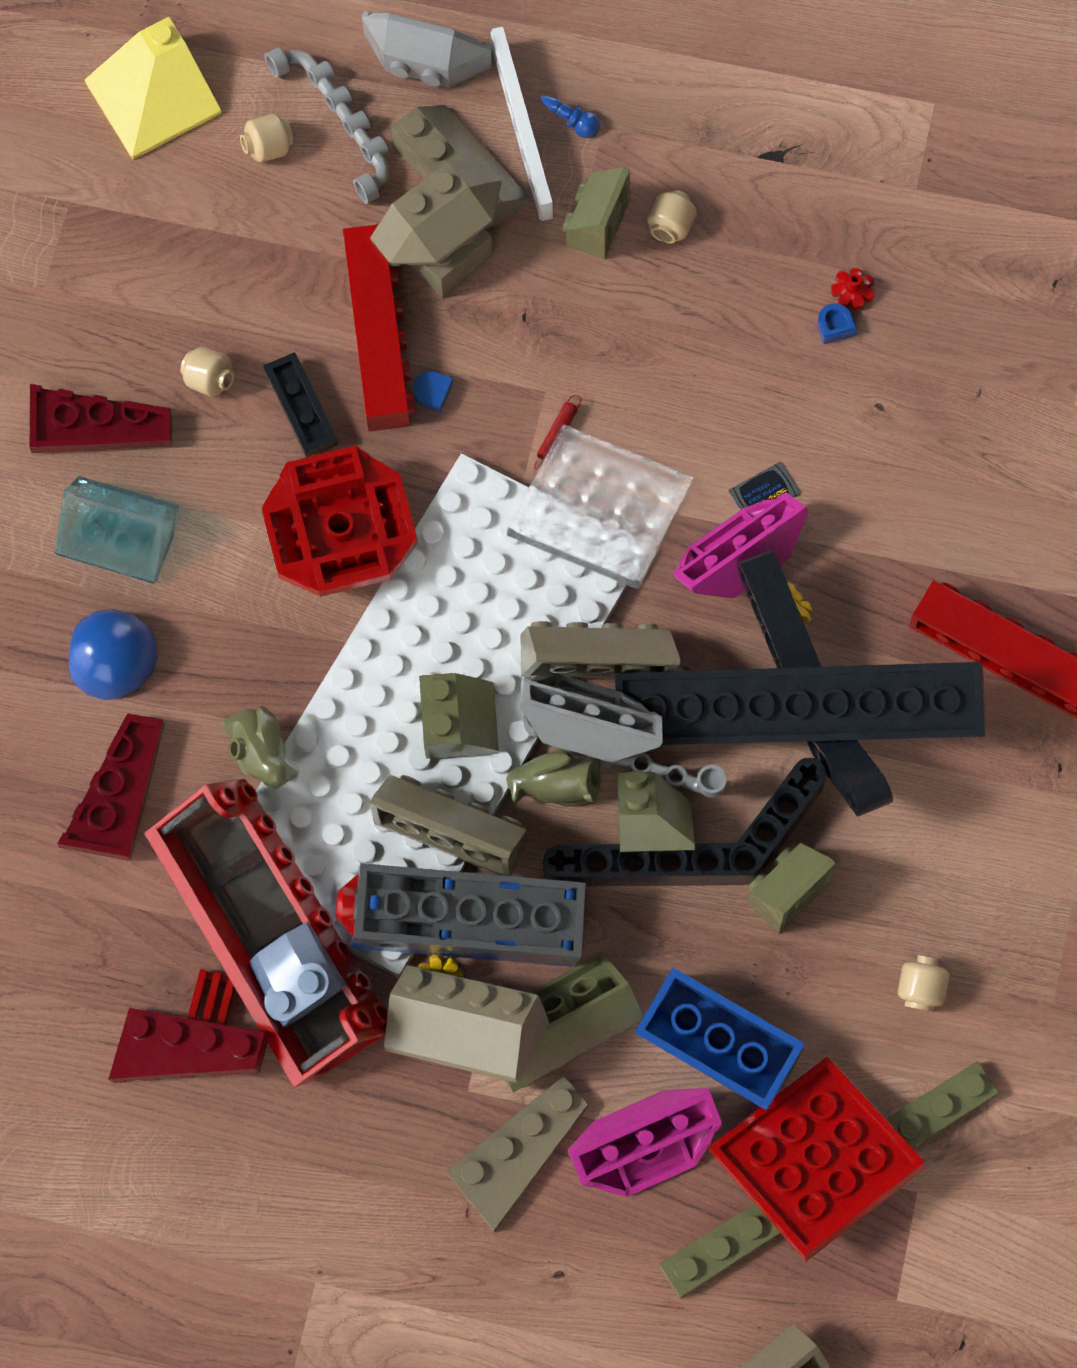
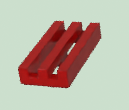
(216, 979)

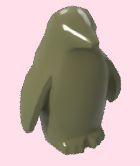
(259, 746)
(556, 779)

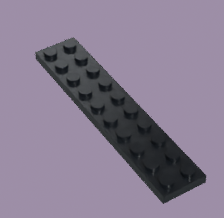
(813, 702)

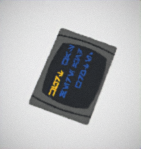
(764, 486)

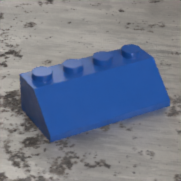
(720, 1039)

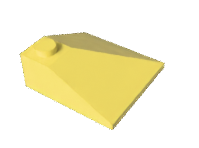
(152, 89)

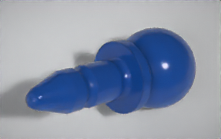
(585, 123)

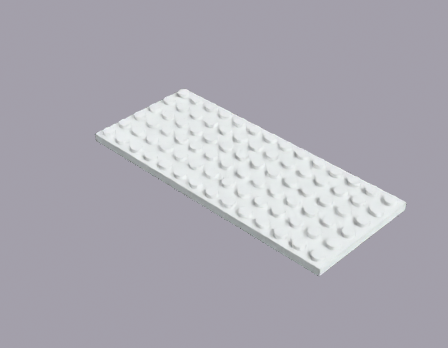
(443, 612)

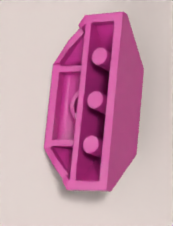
(711, 561)
(646, 1141)

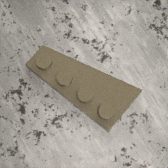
(510, 1158)

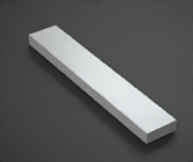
(521, 124)

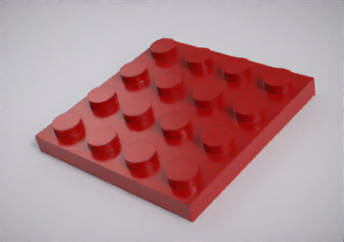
(817, 1158)

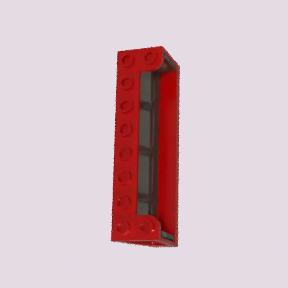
(246, 896)

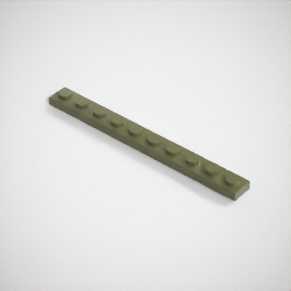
(752, 1229)

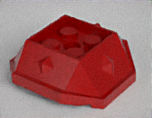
(330, 491)

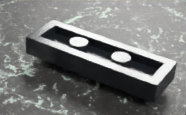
(300, 405)

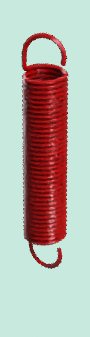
(564, 417)

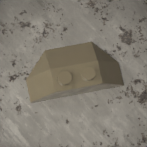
(439, 213)

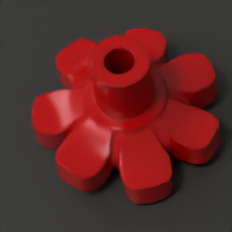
(853, 288)

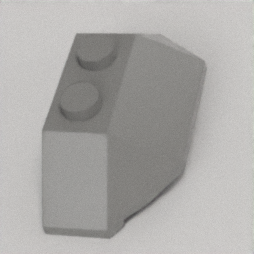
(425, 50)
(588, 718)

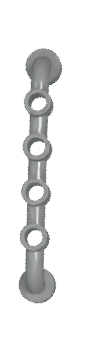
(338, 102)
(709, 781)

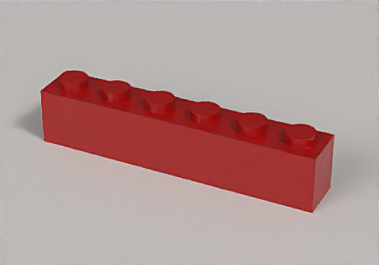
(377, 332)
(999, 643)

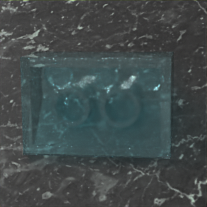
(115, 529)

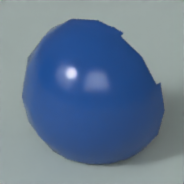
(111, 654)

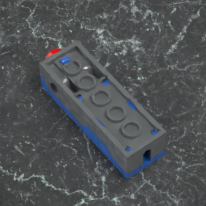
(463, 914)

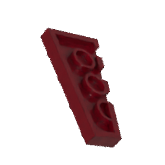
(84, 423)
(114, 803)
(181, 1047)

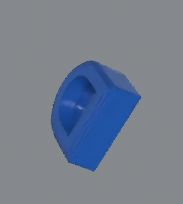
(836, 323)
(432, 390)

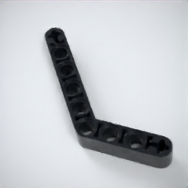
(788, 641)
(723, 854)

